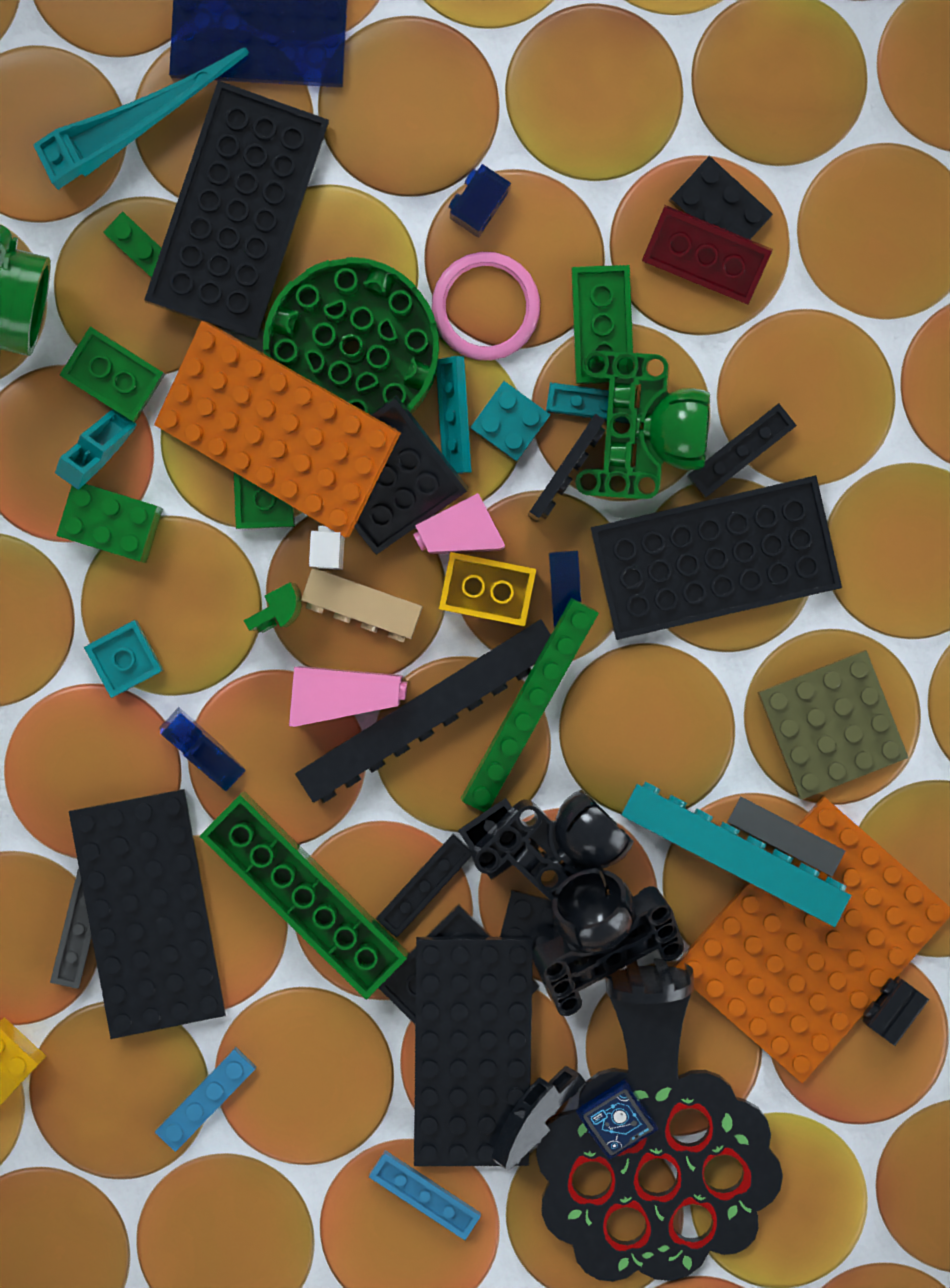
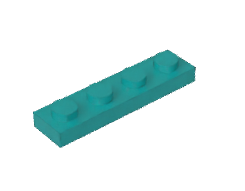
(454, 413)

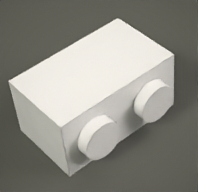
(326, 549)

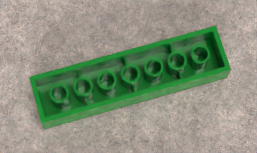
(304, 895)

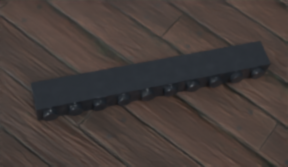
(423, 713)

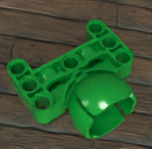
(672, 431)

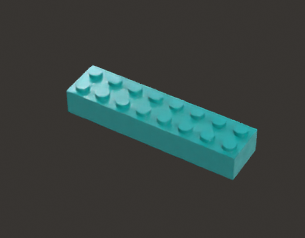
(736, 855)

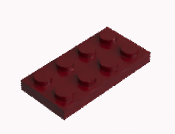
(707, 254)

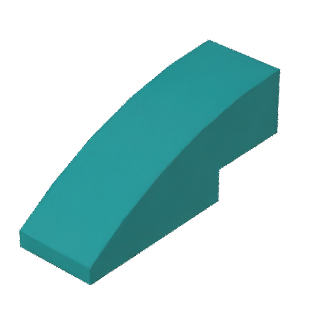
(94, 448)

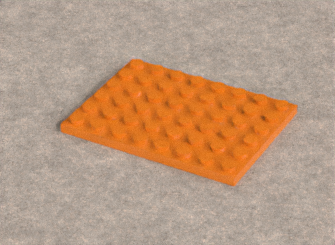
(798, 979)

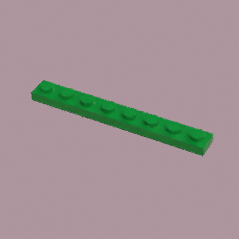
(529, 705)

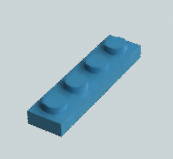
(205, 1099)
(425, 1195)

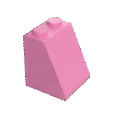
(460, 530)

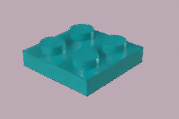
(510, 421)
(123, 658)

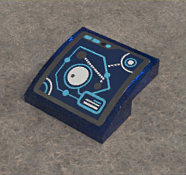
(617, 1119)

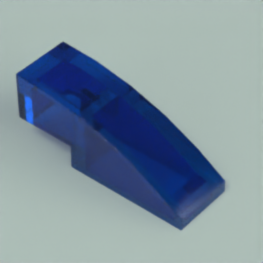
(563, 581)
(201, 749)

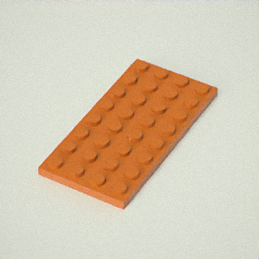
(276, 428)

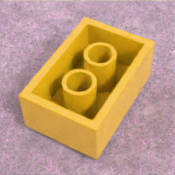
(487, 589)

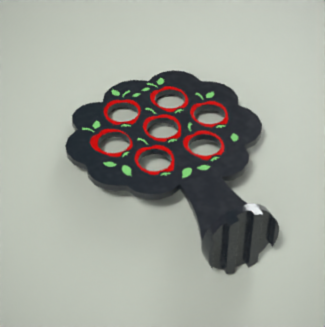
(651, 1016)

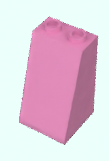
(337, 693)

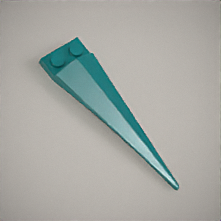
(92, 141)

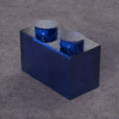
(479, 200)

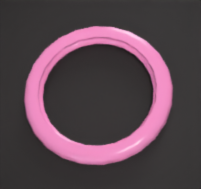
(531, 295)

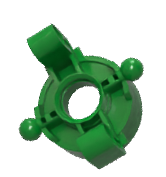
(22, 295)

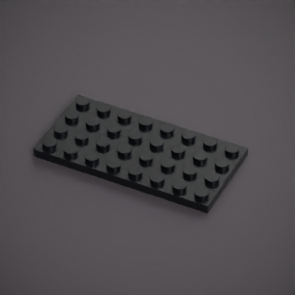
(236, 210)
(716, 557)
(147, 913)
(469, 1045)

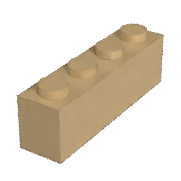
(361, 603)

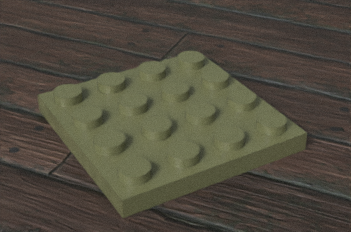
(833, 725)

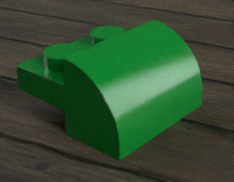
(283, 606)

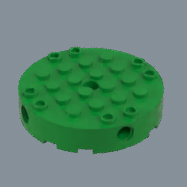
(361, 304)

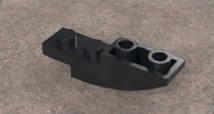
(526, 1122)

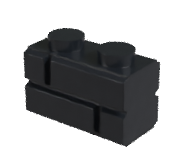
(894, 1009)

